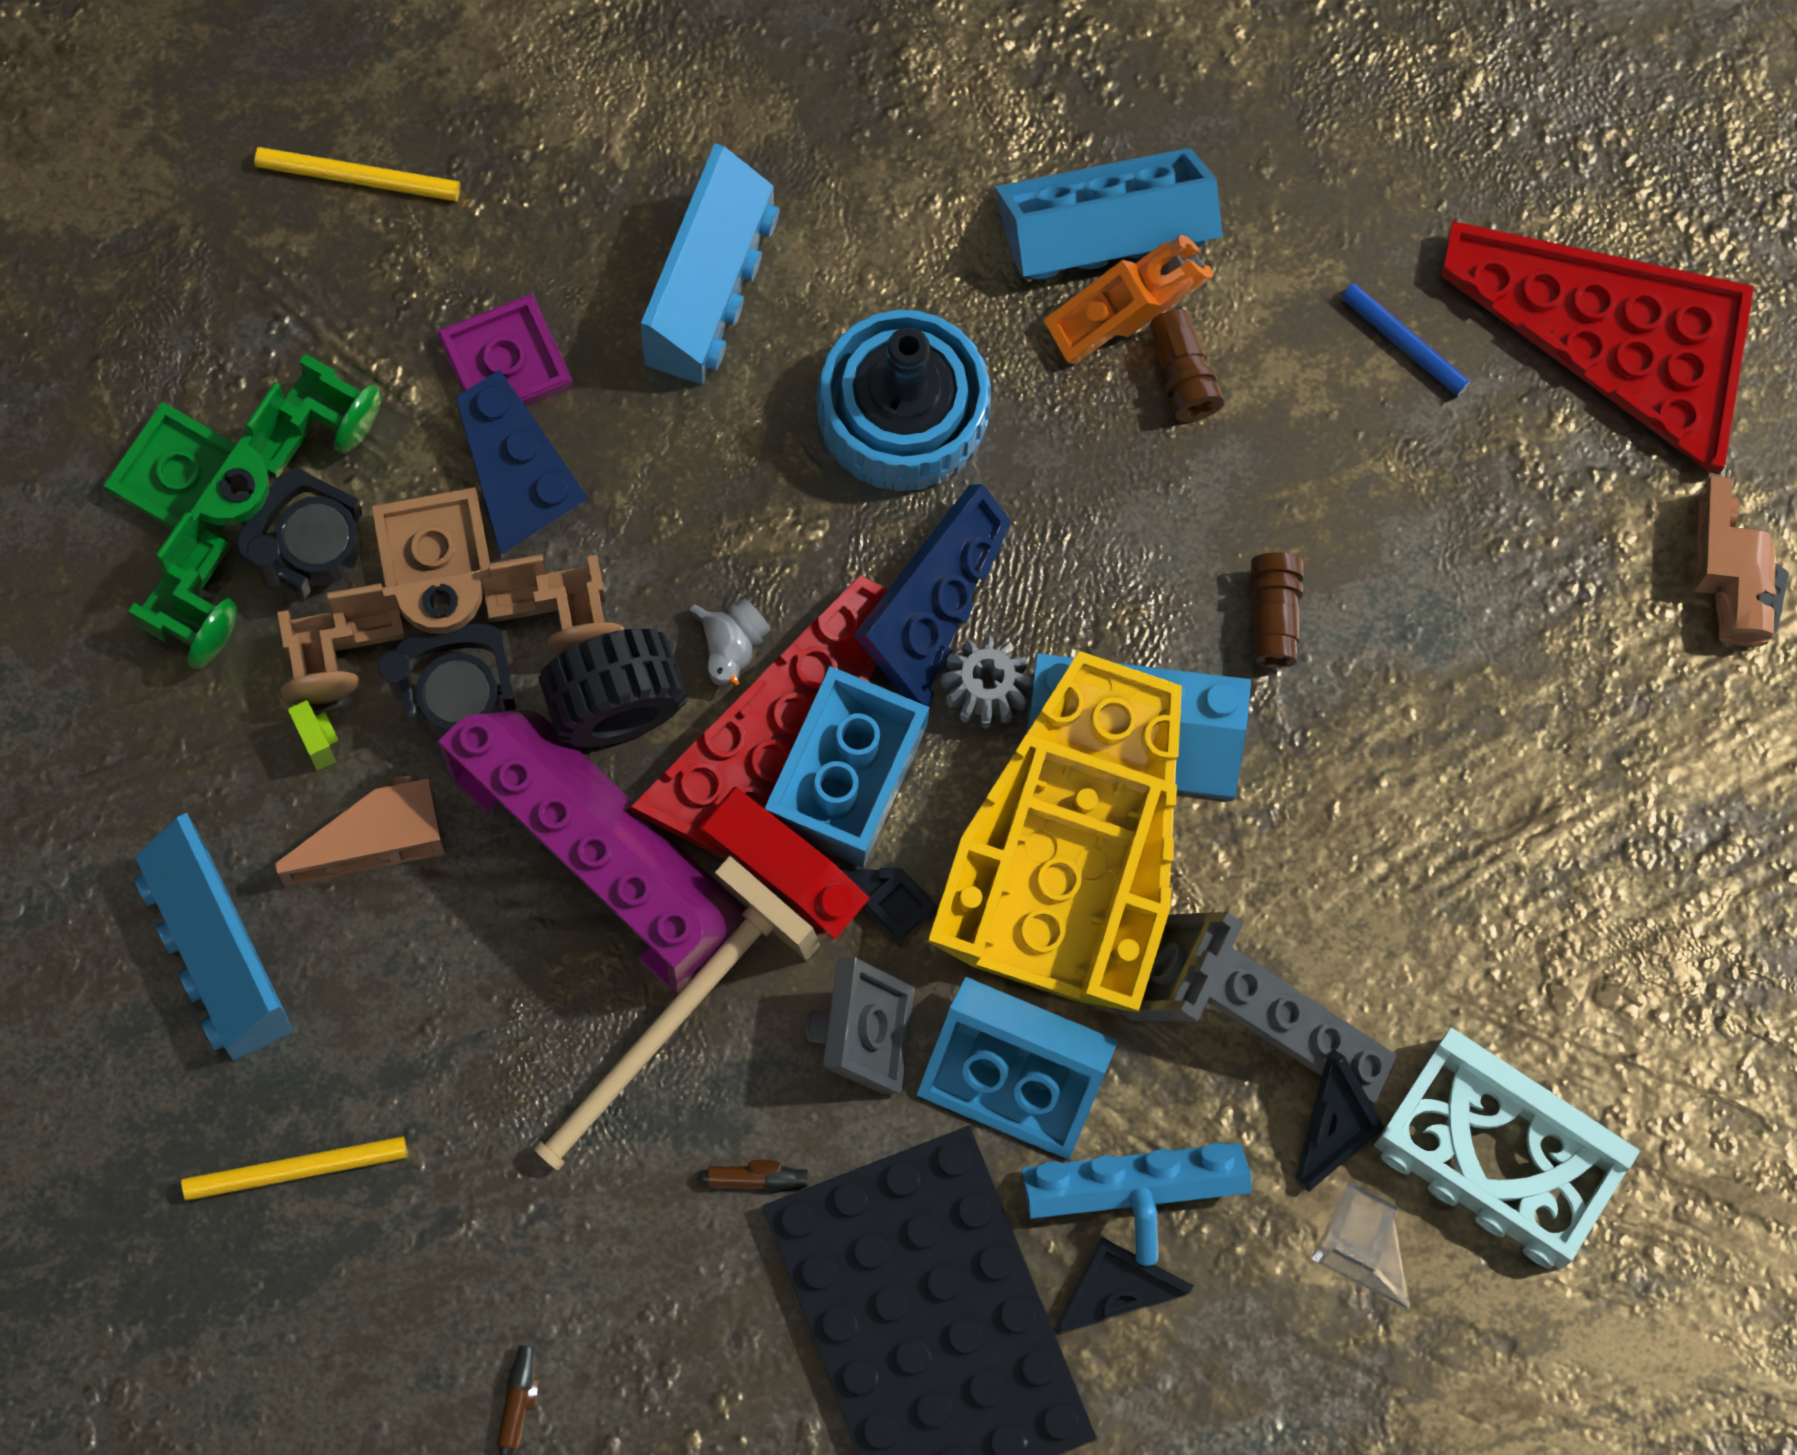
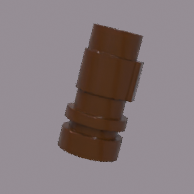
(1183, 360)
(1276, 614)

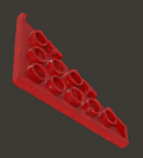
(1634, 330)

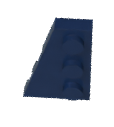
(516, 465)

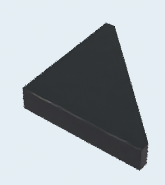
(1338, 1125)
(1116, 1287)

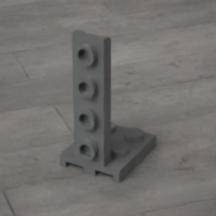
(1202, 967)

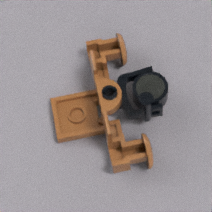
(431, 557)

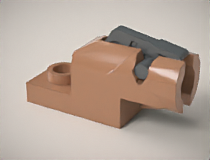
(1737, 568)

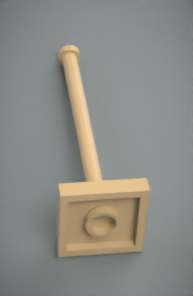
(762, 915)

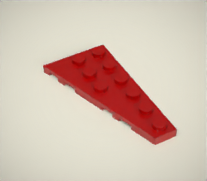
(758, 730)

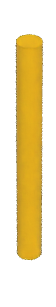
(357, 174)
(294, 1168)

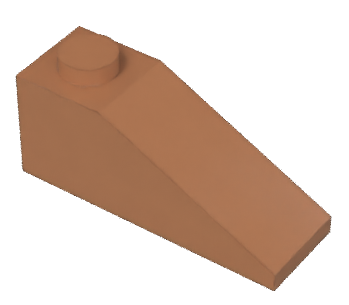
(376, 832)

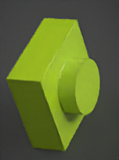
(315, 734)

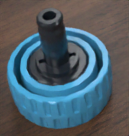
(903, 400)

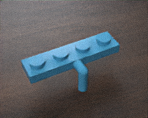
(1137, 1183)

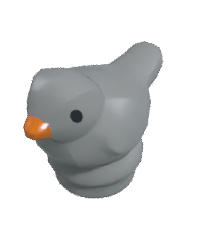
(730, 639)

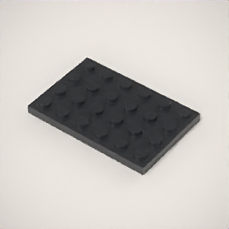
(928, 1309)

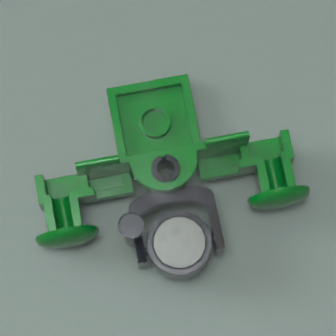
(190, 483)

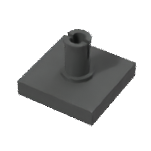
(865, 1027)

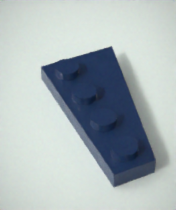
(921, 610)

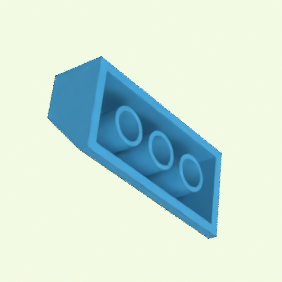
(1108, 212)
(708, 268)
(1210, 722)
(211, 941)

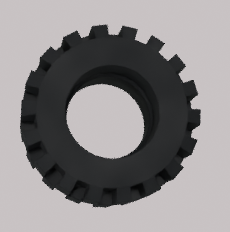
(612, 687)

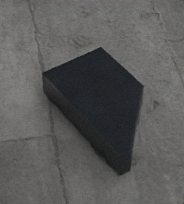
(894, 901)

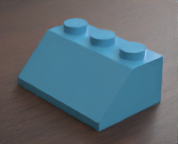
(848, 765)
(1016, 1067)

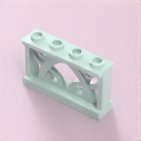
(1581, 1137)

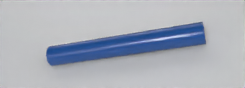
(1405, 339)

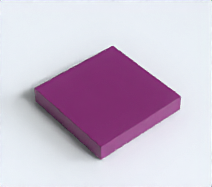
(509, 340)

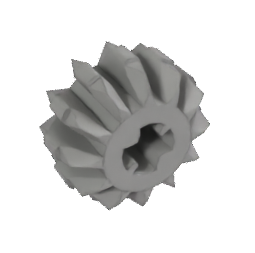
(1005, 676)

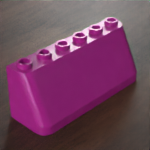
(587, 826)

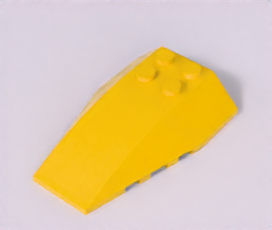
(1074, 843)

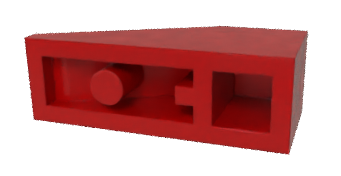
(784, 863)

